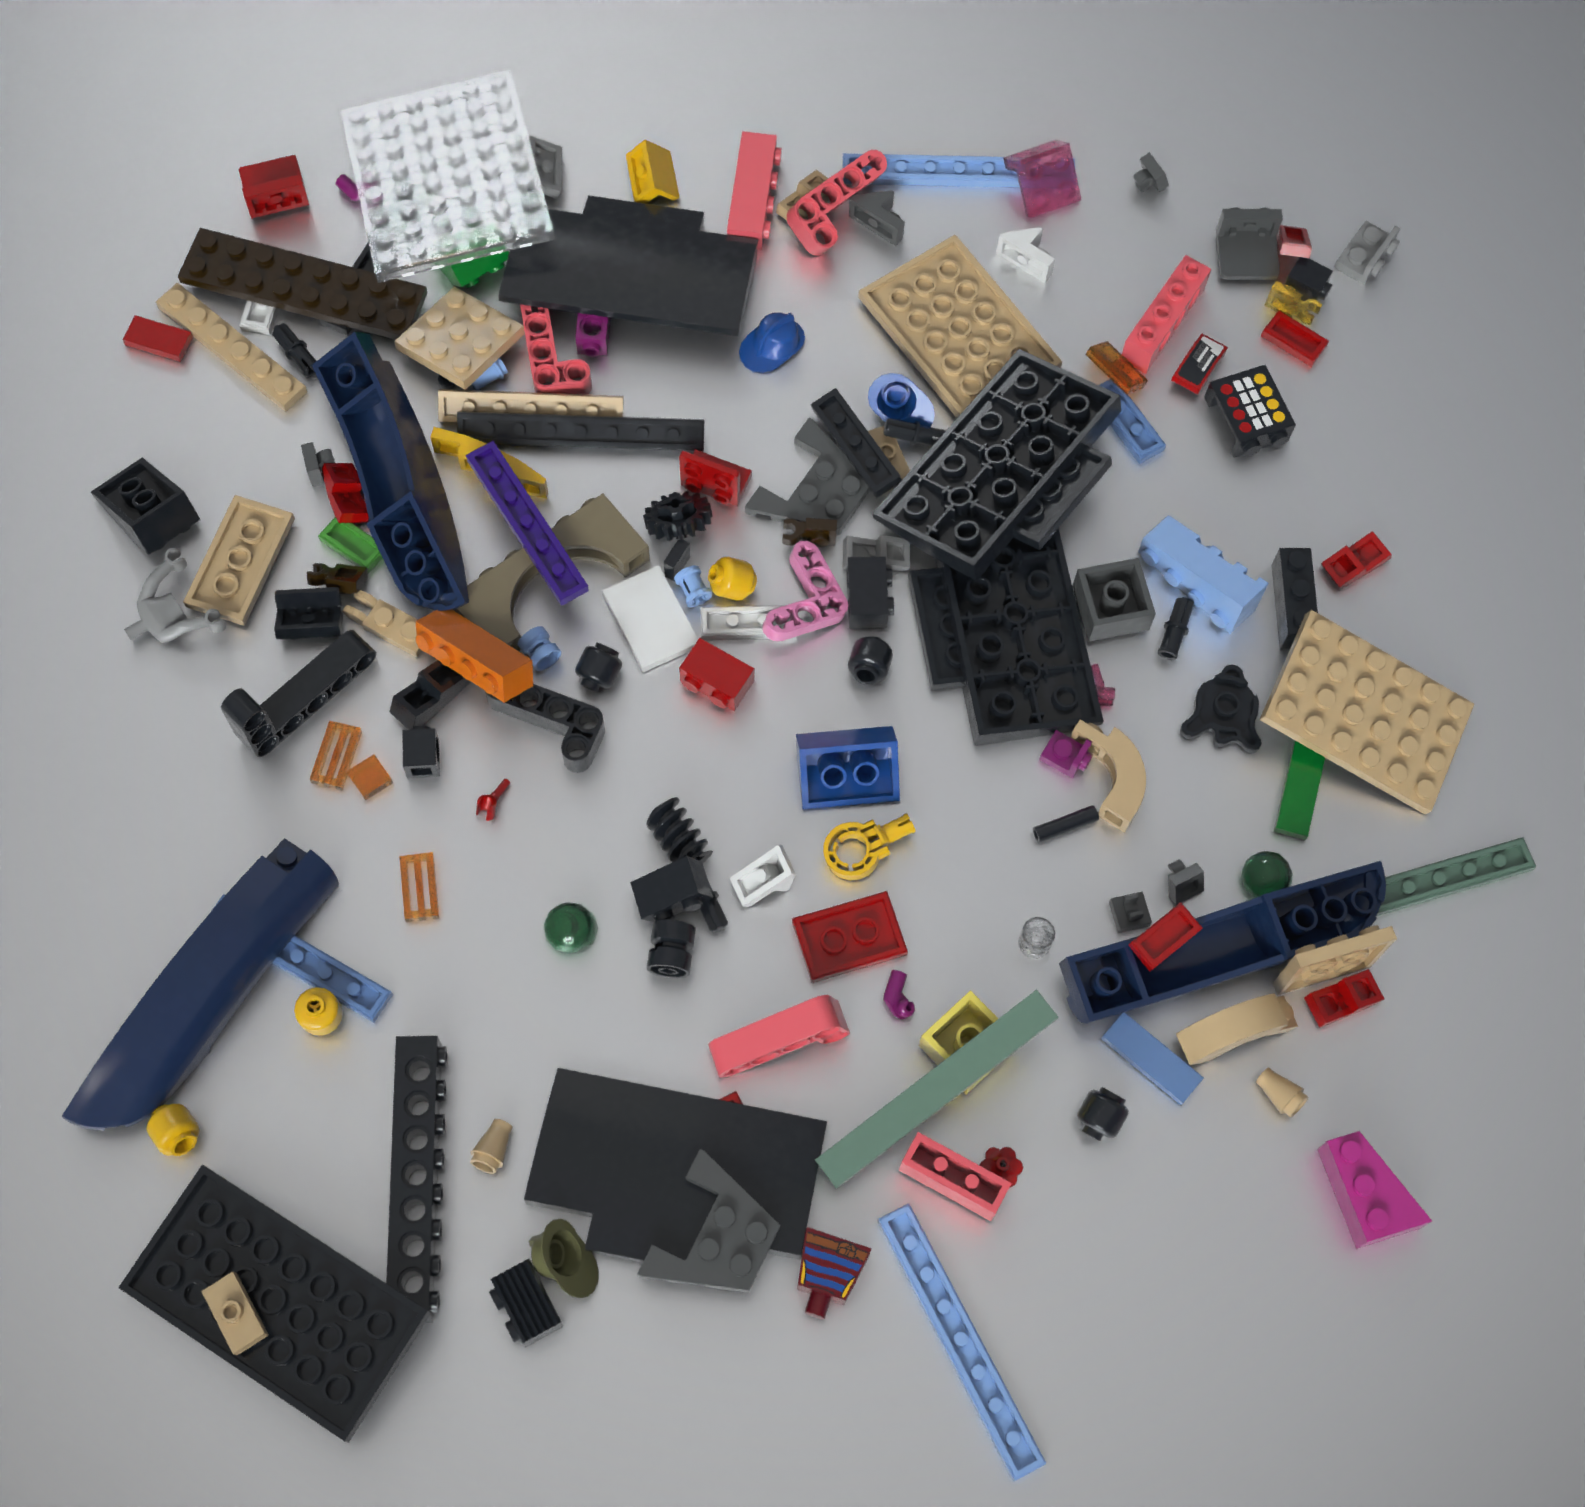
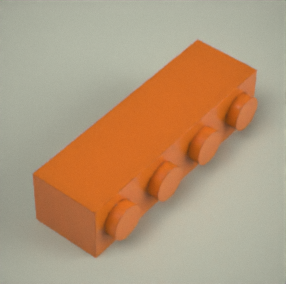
(475, 654)

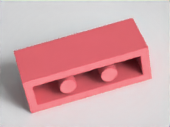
(954, 1176)

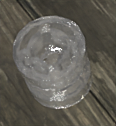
(1040, 931)

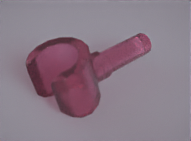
(1105, 694)

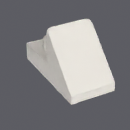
(1021, 250)
(763, 876)

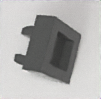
(1150, 175)
(314, 462)
(1184, 882)
(1130, 912)

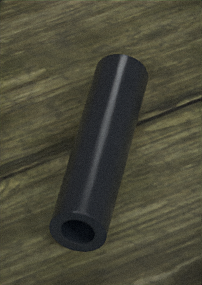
(1065, 823)

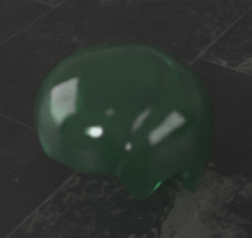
(1266, 873)
(570, 927)

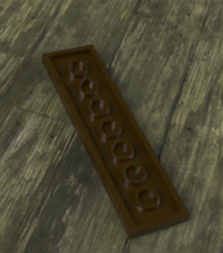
(301, 284)

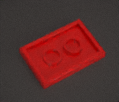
(849, 937)

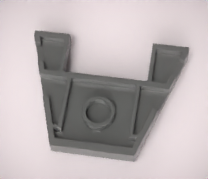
(827, 491)
(730, 1242)

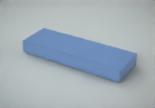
(1134, 428)
(1152, 1058)

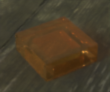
(369, 777)

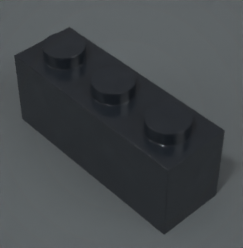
(1292, 591)

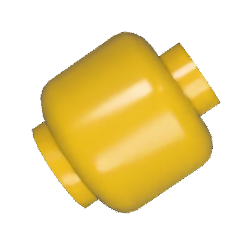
(732, 578)
(318, 1021)
(173, 1129)

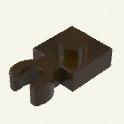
(345, 577)

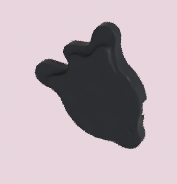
(1226, 710)

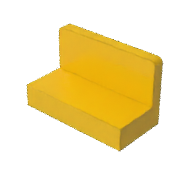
(651, 172)

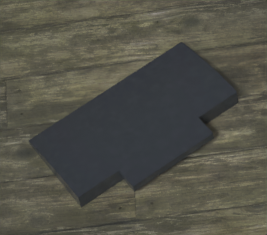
(636, 267)
(1005, 466)
(1008, 643)
(625, 1157)

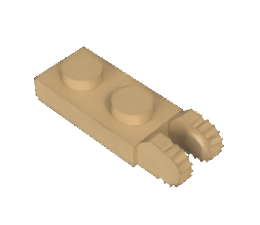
(385, 622)

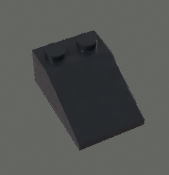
(146, 505)

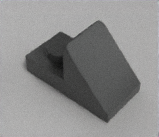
(873, 213)

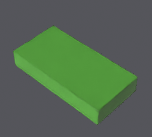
(351, 544)

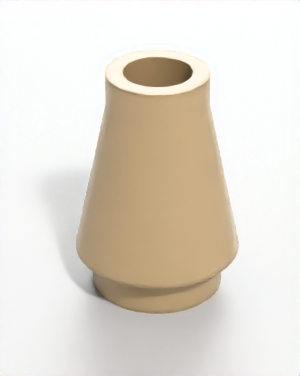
(1282, 1092)
(491, 1149)

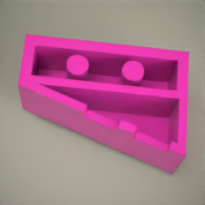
(1369, 1192)

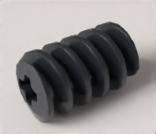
(674, 832)

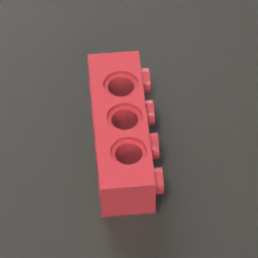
(1166, 313)

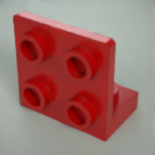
(273, 186)
(713, 477)

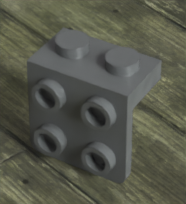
(1248, 243)

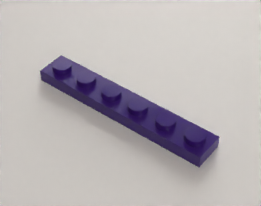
(527, 523)

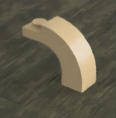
(1125, 770)
(1235, 1027)

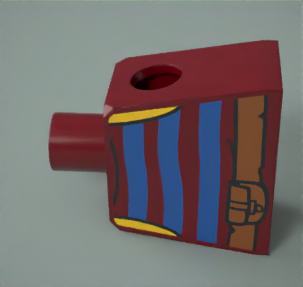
(829, 1270)

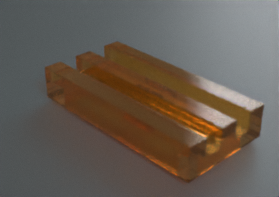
(1116, 367)
(329, 779)
(422, 913)

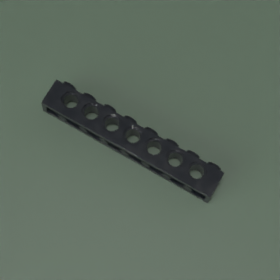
(411, 1054)

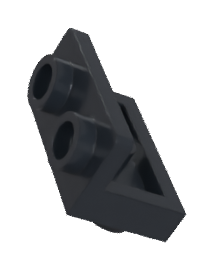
(308, 613)

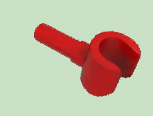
(489, 802)

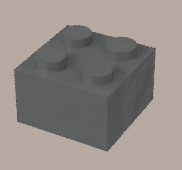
(1113, 599)

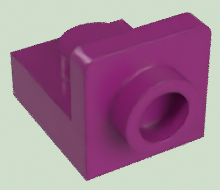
(1066, 754)

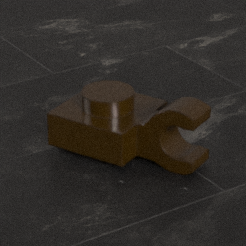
(815, 530)

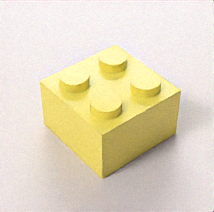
(956, 1029)

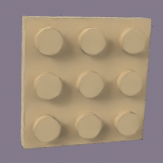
(459, 337)
(1334, 960)

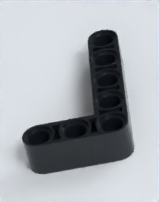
(270, 723)

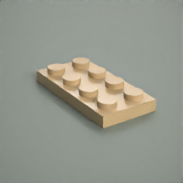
(239, 559)

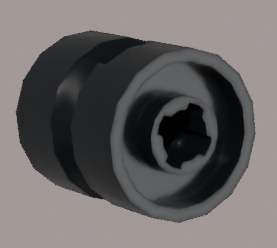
(671, 943)

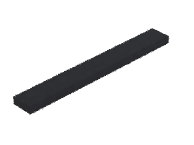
(583, 430)

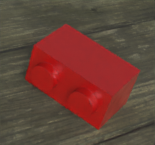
(716, 675)

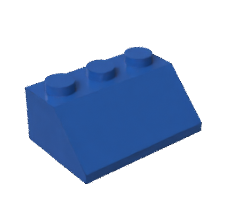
(848, 767)

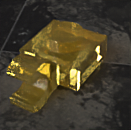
(1289, 302)

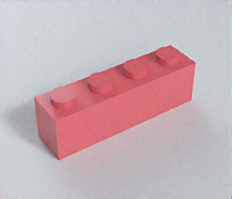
(753, 187)

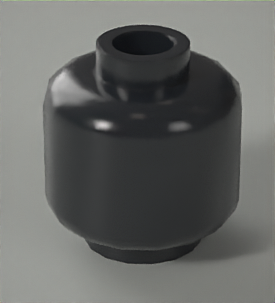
(870, 660)
(598, 667)
(1102, 1114)

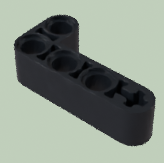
(569, 726)

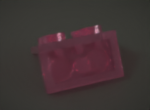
(1045, 177)

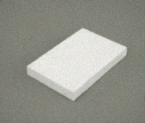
(650, 618)

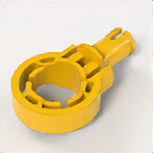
(865, 833)

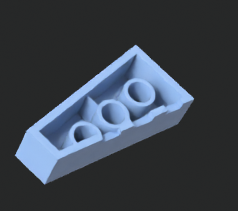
(1202, 573)

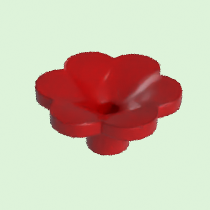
(1006, 1155)

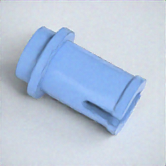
(494, 372)

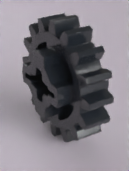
(678, 516)

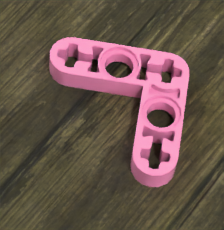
(815, 604)

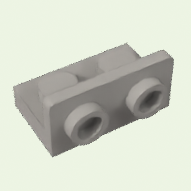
(549, 165)
(1366, 252)

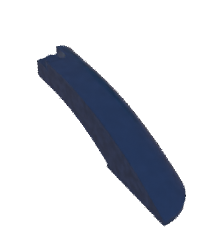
(396, 473)
(1228, 946)
(202, 989)

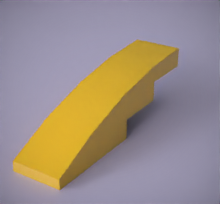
(460, 445)

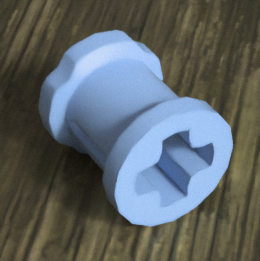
(693, 586)

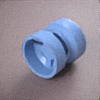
(539, 648)

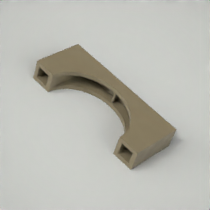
(590, 533)

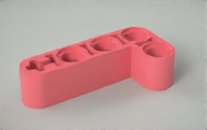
(838, 194)
(549, 369)
(779, 1034)

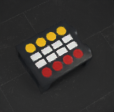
(1252, 410)

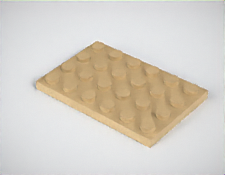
(952, 321)
(1367, 712)

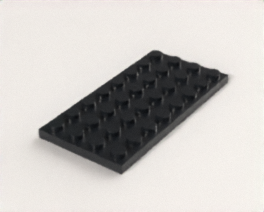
(326, 1319)

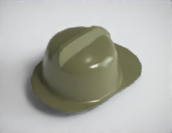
(562, 1256)

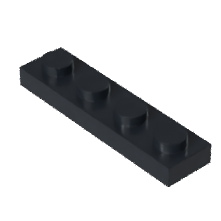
(856, 443)

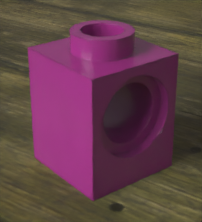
(592, 344)

